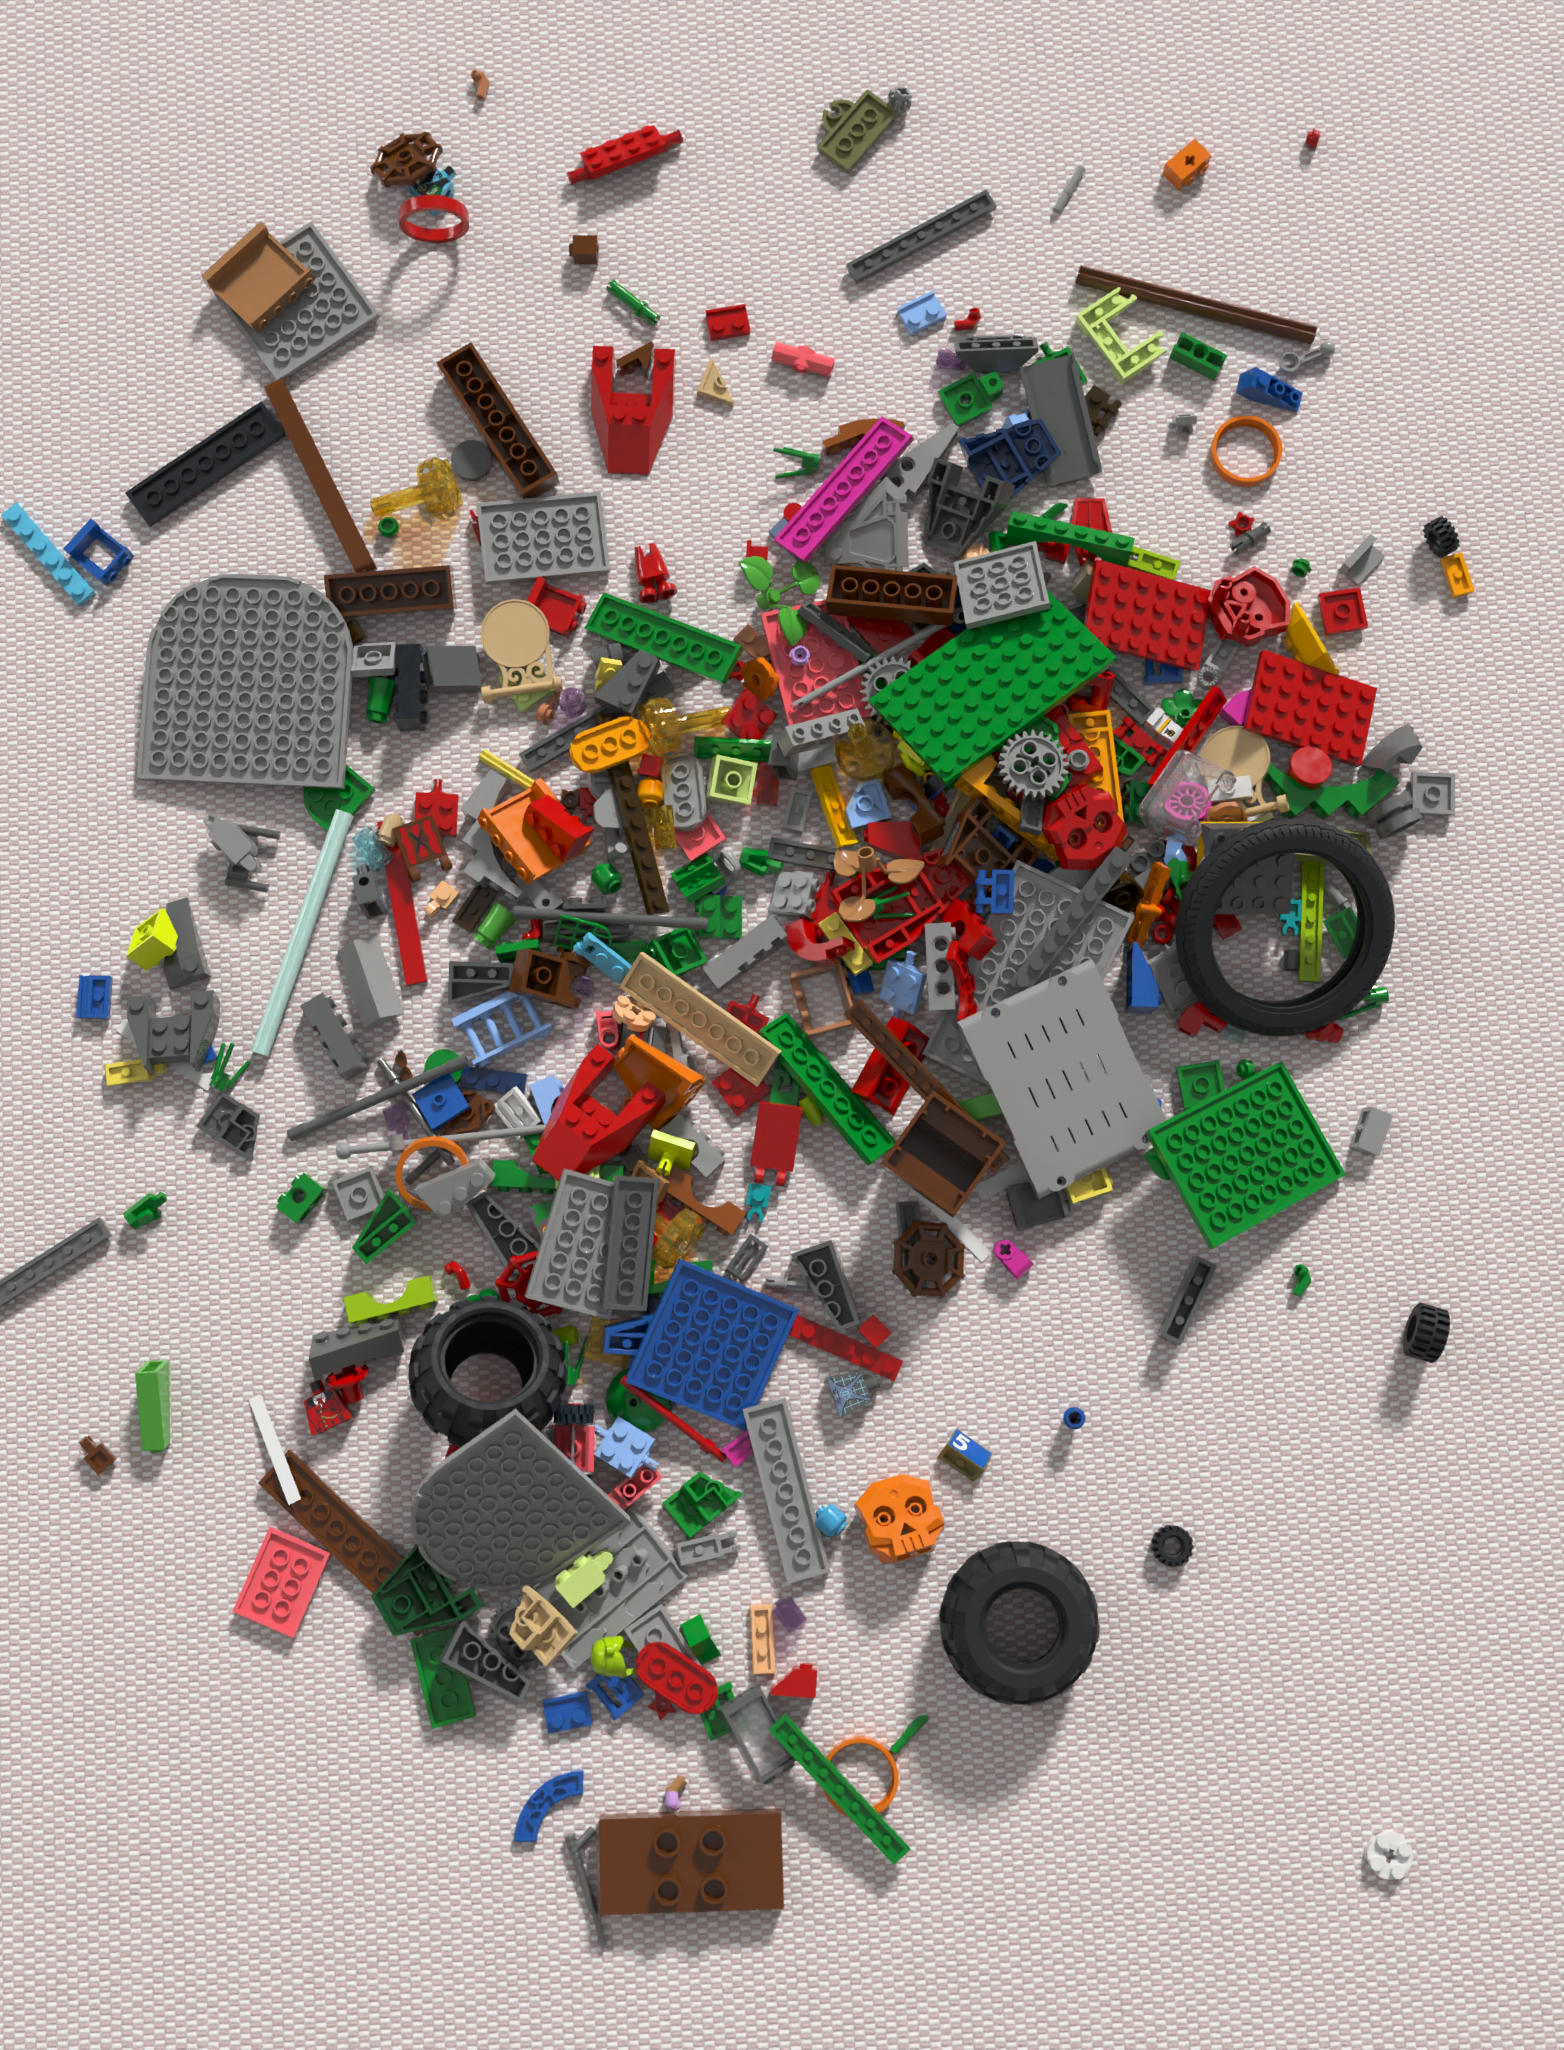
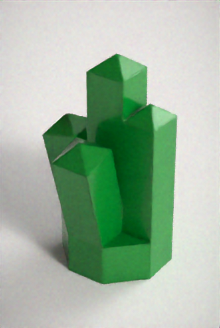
(757, 862)
(145, 1210)

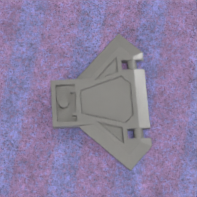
(872, 534)

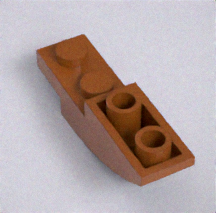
(851, 434)

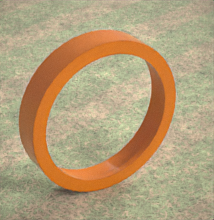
(1253, 422)
(414, 1146)
(884, 1803)

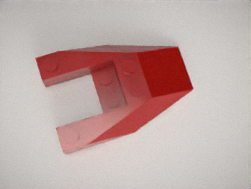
(630, 423)
(583, 1130)

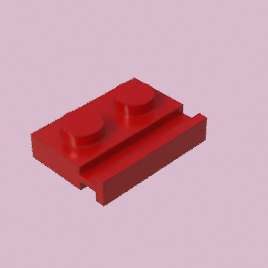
(728, 322)

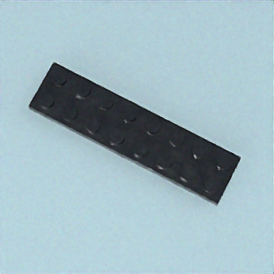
(205, 464)

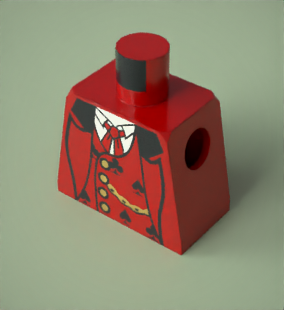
(325, 1408)

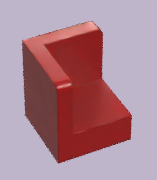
(756, 550)
(650, 766)
(874, 1331)

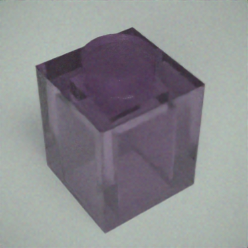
(789, 1613)

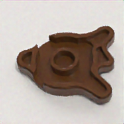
(473, 1118)

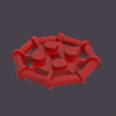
(520, 1285)

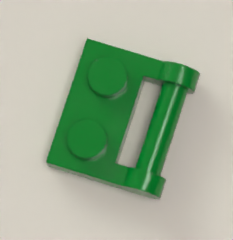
(711, 1719)

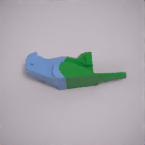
(1179, 865)

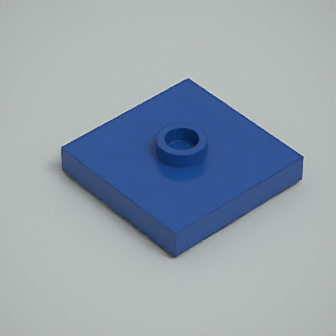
(441, 1101)

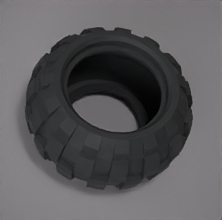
(485, 1329)
(966, 1608)

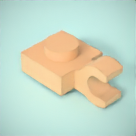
(443, 897)

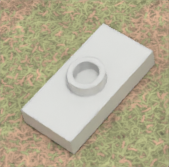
(1241, 790)

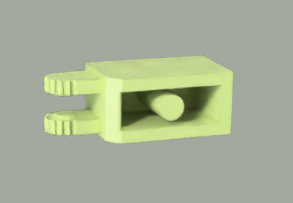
(583, 1577)

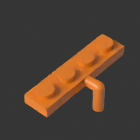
(1148, 906)

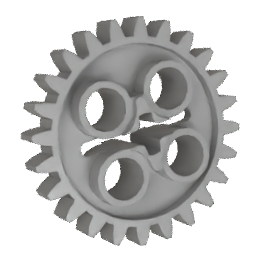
(887, 673)
(1042, 749)

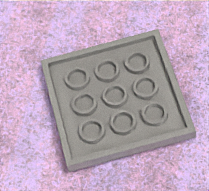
(1001, 585)

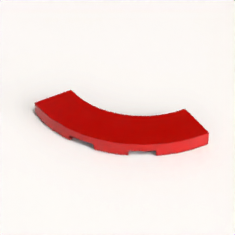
(965, 981)

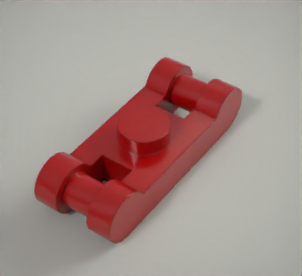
(1140, 741)

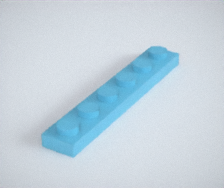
(48, 554)

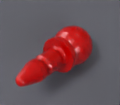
(941, 805)

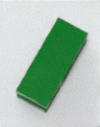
(1197, 347)

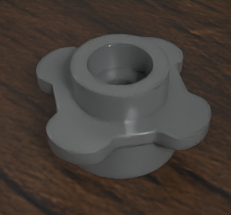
(1150, 847)

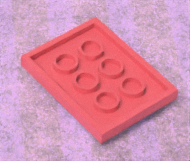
(282, 1582)

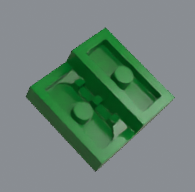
(698, 878)

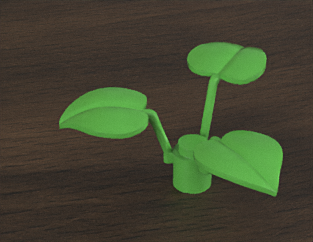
(758, 573)

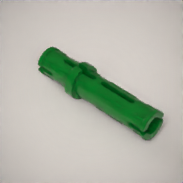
(639, 307)

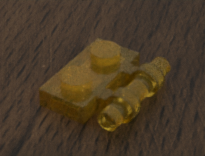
(663, 826)

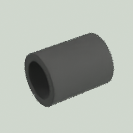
(1290, 960)

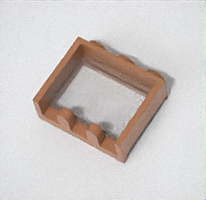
(822, 998)

